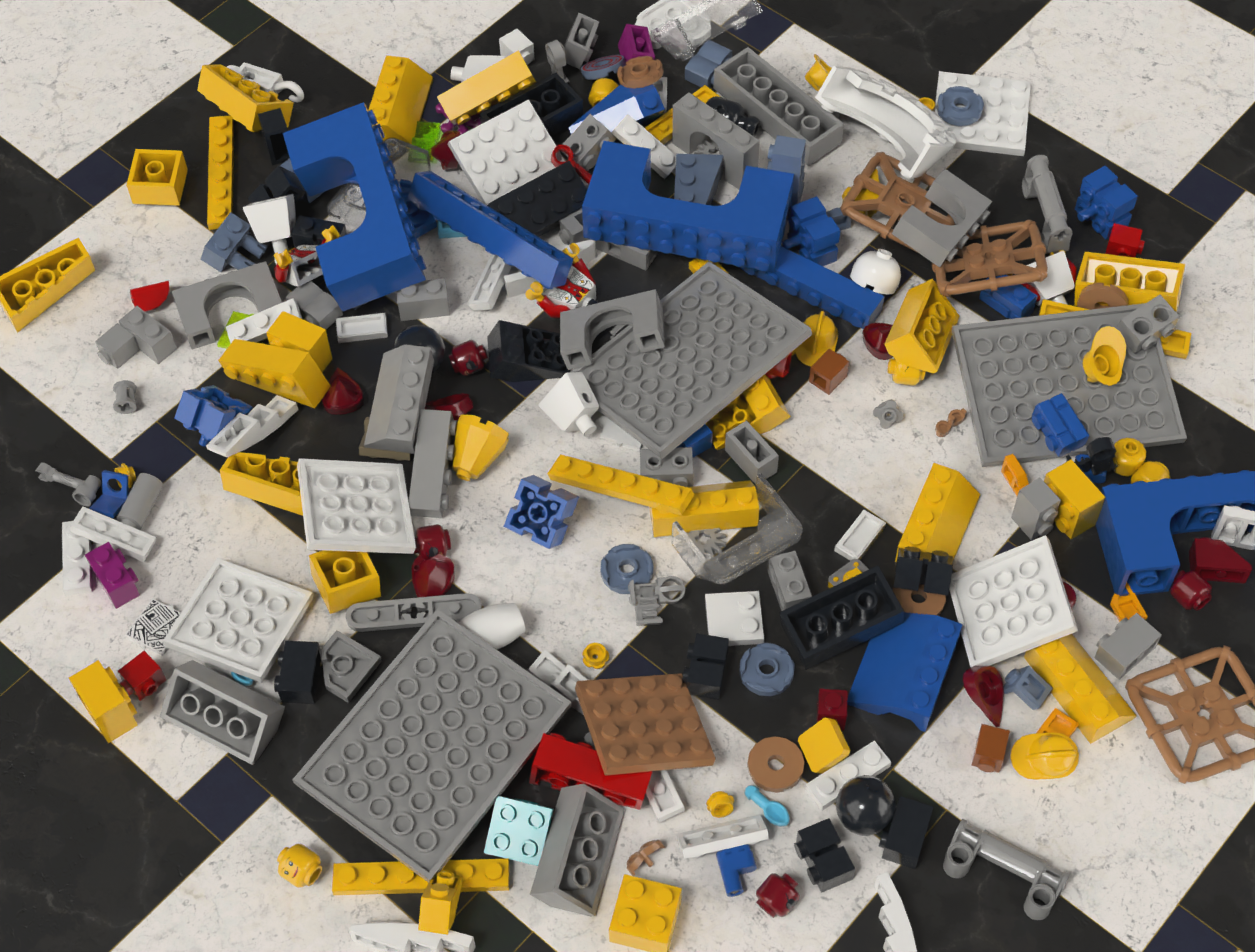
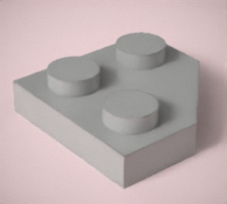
(346, 665)

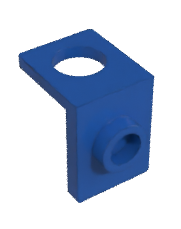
(111, 500)

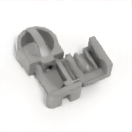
(556, 58)
(647, 599)

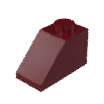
(1218, 561)

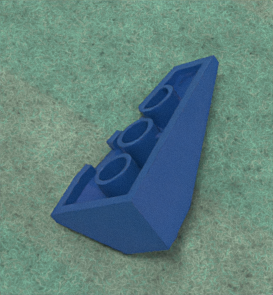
(640, 103)

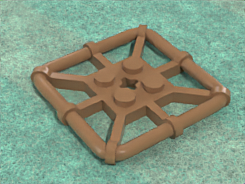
(889, 197)
(994, 260)
(1185, 710)

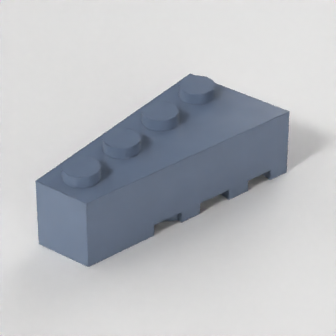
(789, 157)
(697, 177)

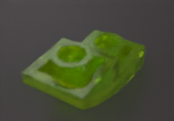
(427, 136)

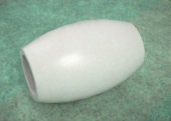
(495, 624)

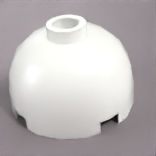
(877, 270)

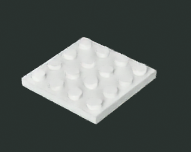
(1003, 116)
(505, 152)
(355, 506)
(1011, 603)
(238, 620)

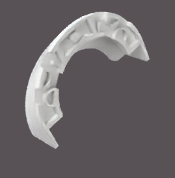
(899, 119)

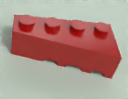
(575, 764)

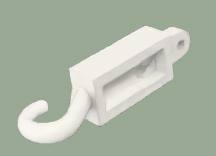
(268, 80)

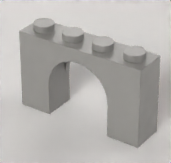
(695, 119)
(940, 241)
(198, 299)
(583, 324)

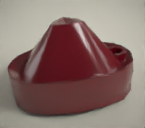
(443, 153)
(874, 339)
(342, 396)
(458, 404)
(432, 575)
(986, 690)

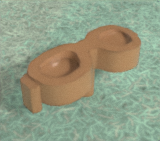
(954, 419)
(637, 858)

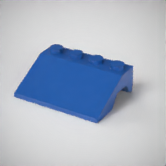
(906, 668)

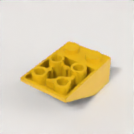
(757, 405)

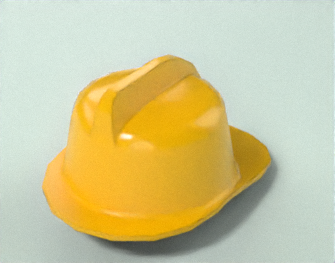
(818, 73)
(823, 337)
(1106, 357)
(1044, 756)

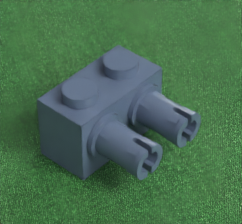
(225, 242)

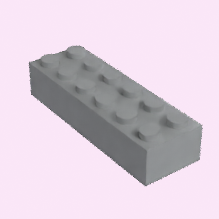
(778, 103)

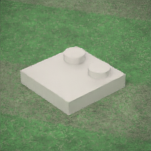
(735, 617)

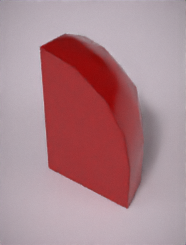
(150, 296)

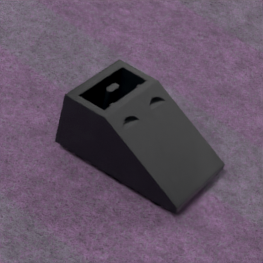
(524, 353)

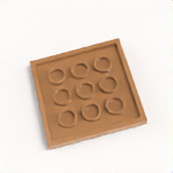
(644, 724)

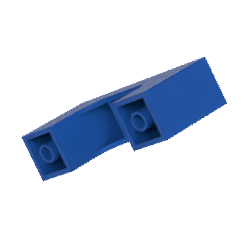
(737, 233)
(382, 250)
(1143, 516)

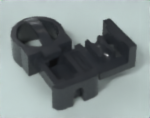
(1100, 456)

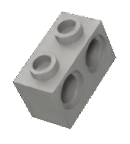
(1144, 321)
(788, 579)

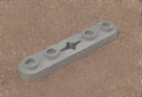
(386, 613)

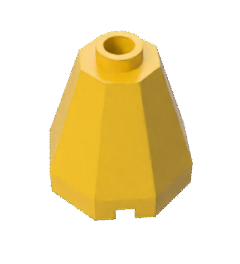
(476, 446)

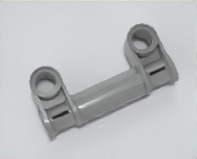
(1041, 183)
(1045, 880)

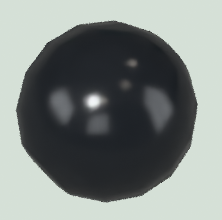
(426, 337)
(865, 805)

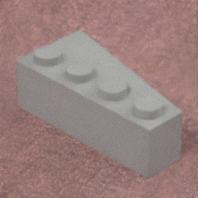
(432, 463)

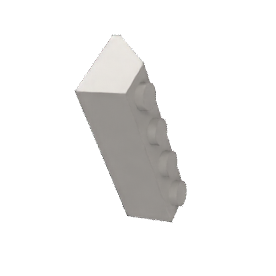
(398, 398)
(221, 711)
(577, 850)

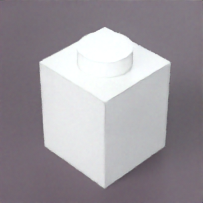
(517, 41)

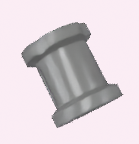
(124, 397)

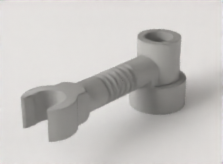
(85, 490)

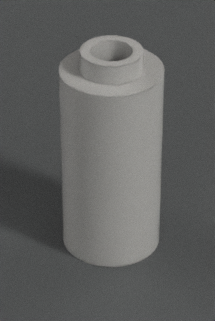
(140, 500)

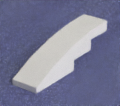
(518, 283)
(251, 428)
(558, 677)
(894, 917)
(406, 936)

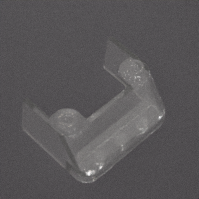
(702, 23)
(348, 204)
(773, 535)

